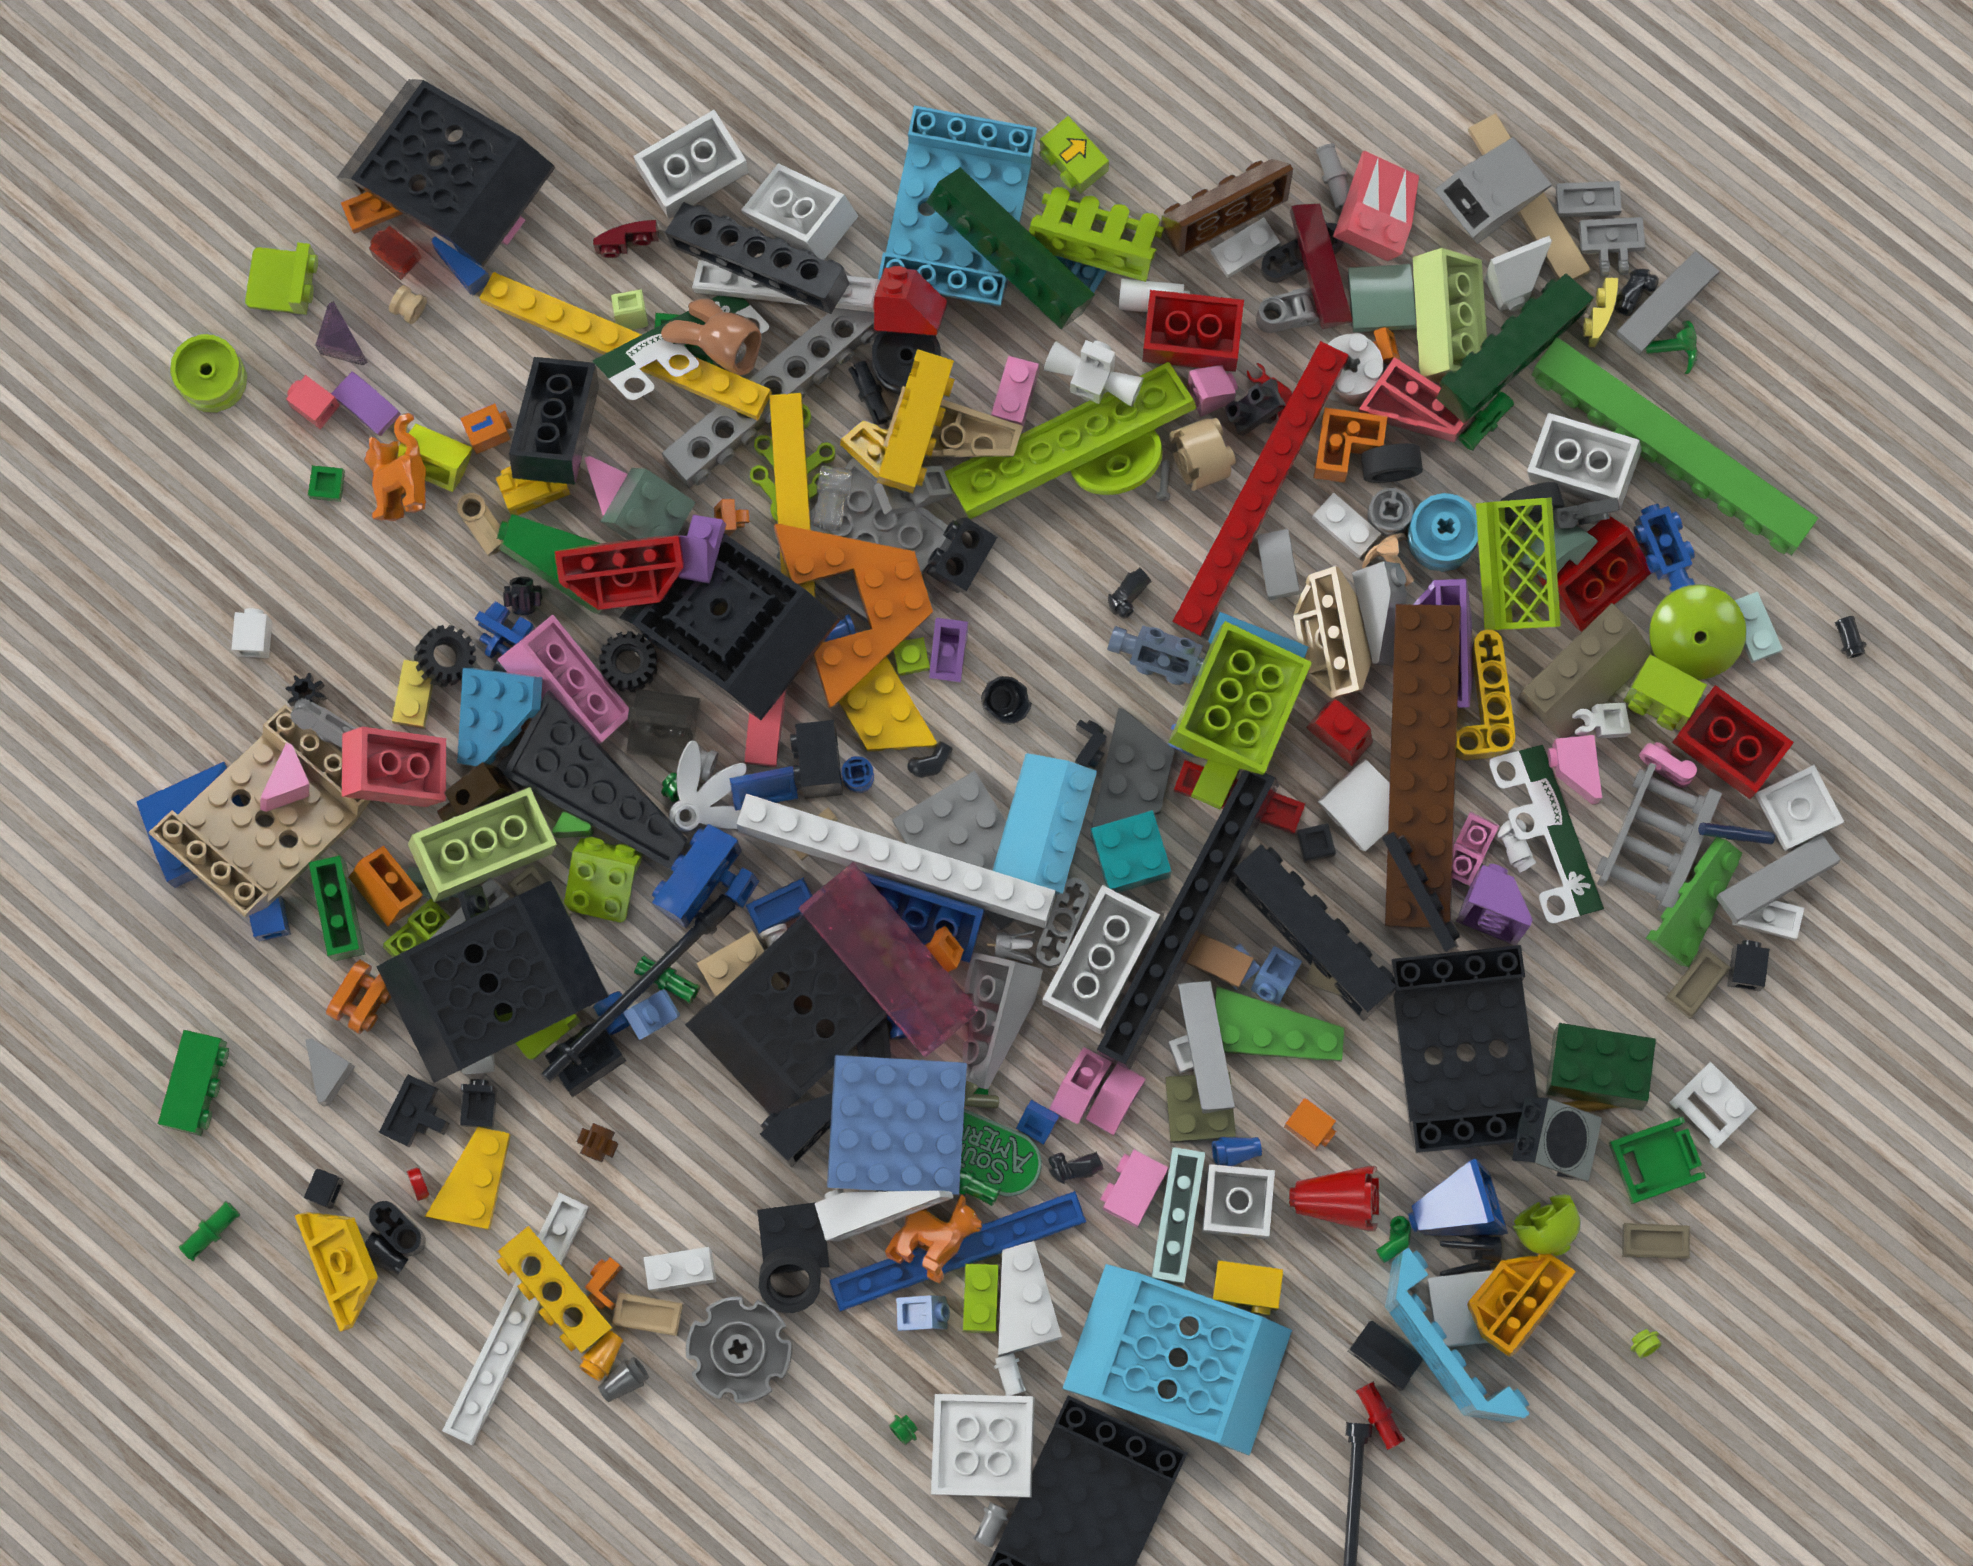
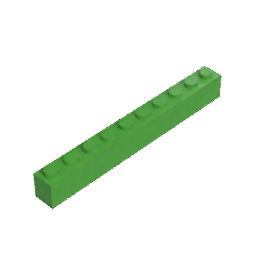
(1674, 447)

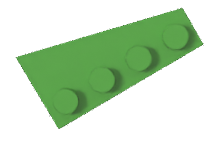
(1693, 912)
(1269, 1030)

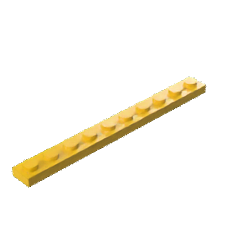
(603, 336)

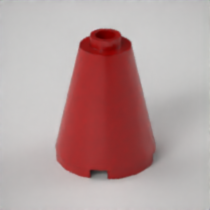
(1339, 1198)

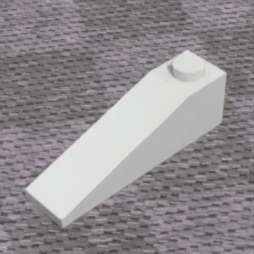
(853, 1213)

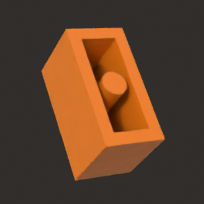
(385, 886)

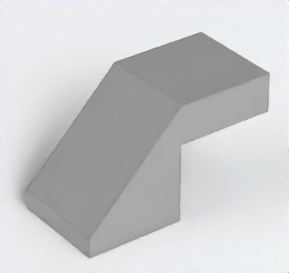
(933, 489)

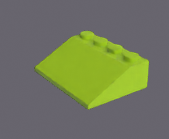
(1240, 700)

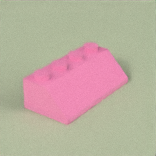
(569, 676)

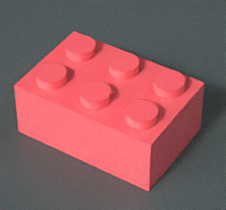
(393, 767)

